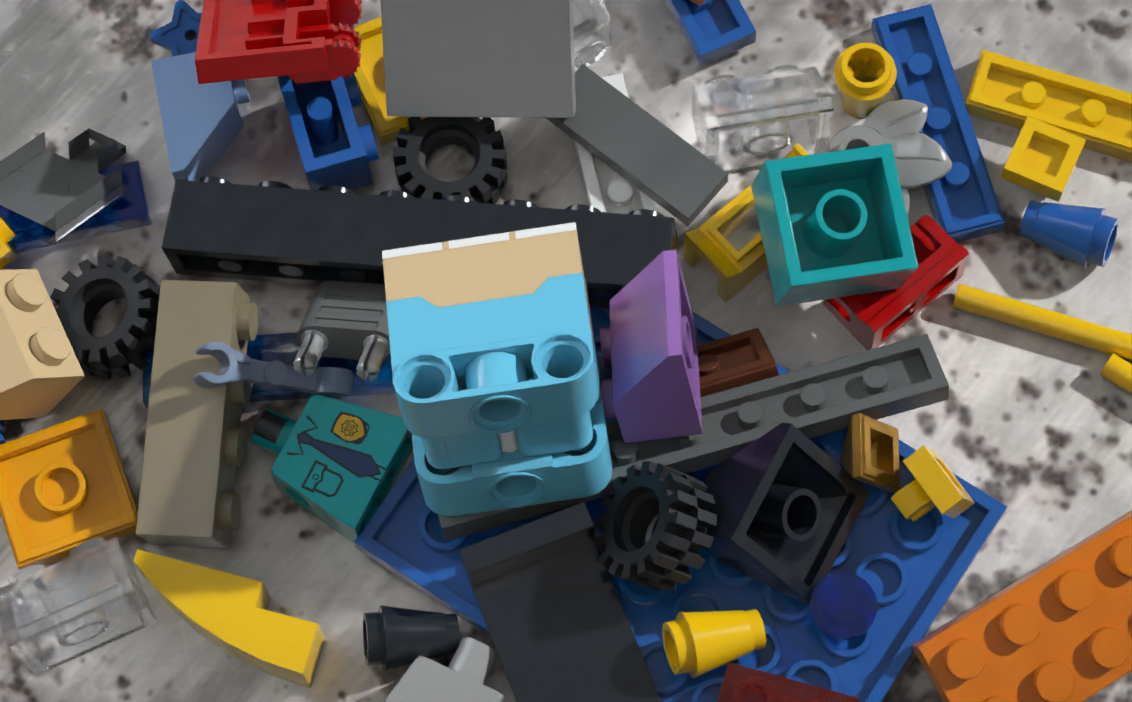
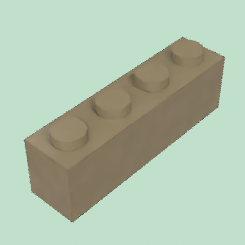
(192, 429)

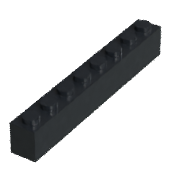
(340, 235)

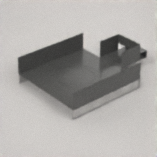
(59, 189)

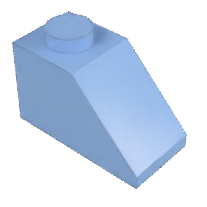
(196, 117)

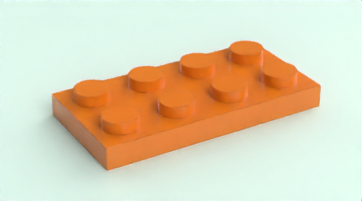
(1045, 635)

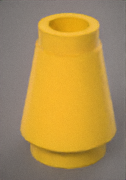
(864, 77)
(711, 639)

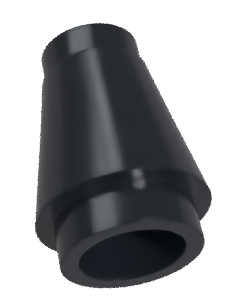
(401, 635)

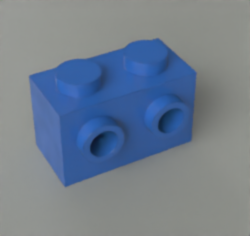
(327, 133)

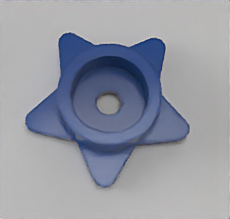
(173, 34)

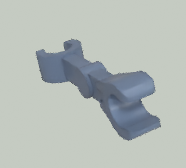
(239, 368)

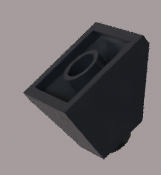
(782, 511)

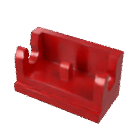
(880, 314)

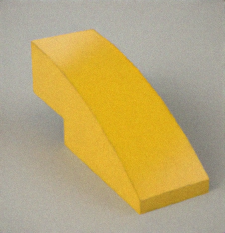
(236, 616)

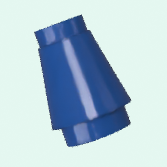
(1071, 231)

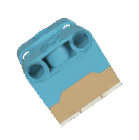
(497, 370)

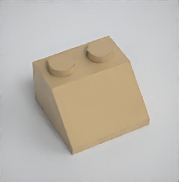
(34, 349)

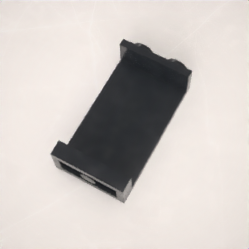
(557, 613)

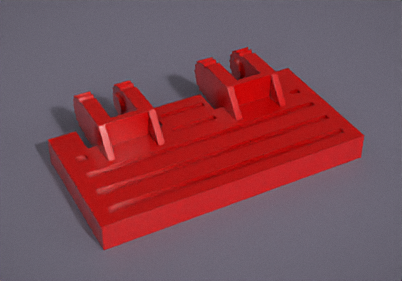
(278, 39)

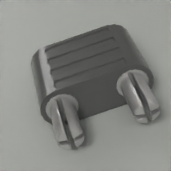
(345, 323)

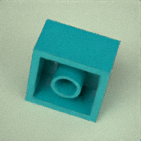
(834, 224)

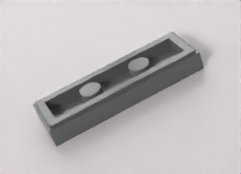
(641, 148)

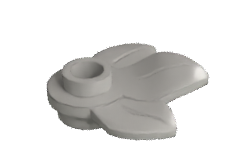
(916, 155)

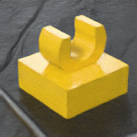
(1043, 158)
(933, 487)

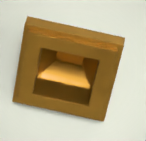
(872, 452)

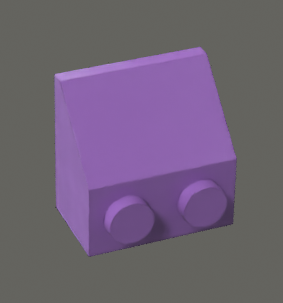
(653, 356)

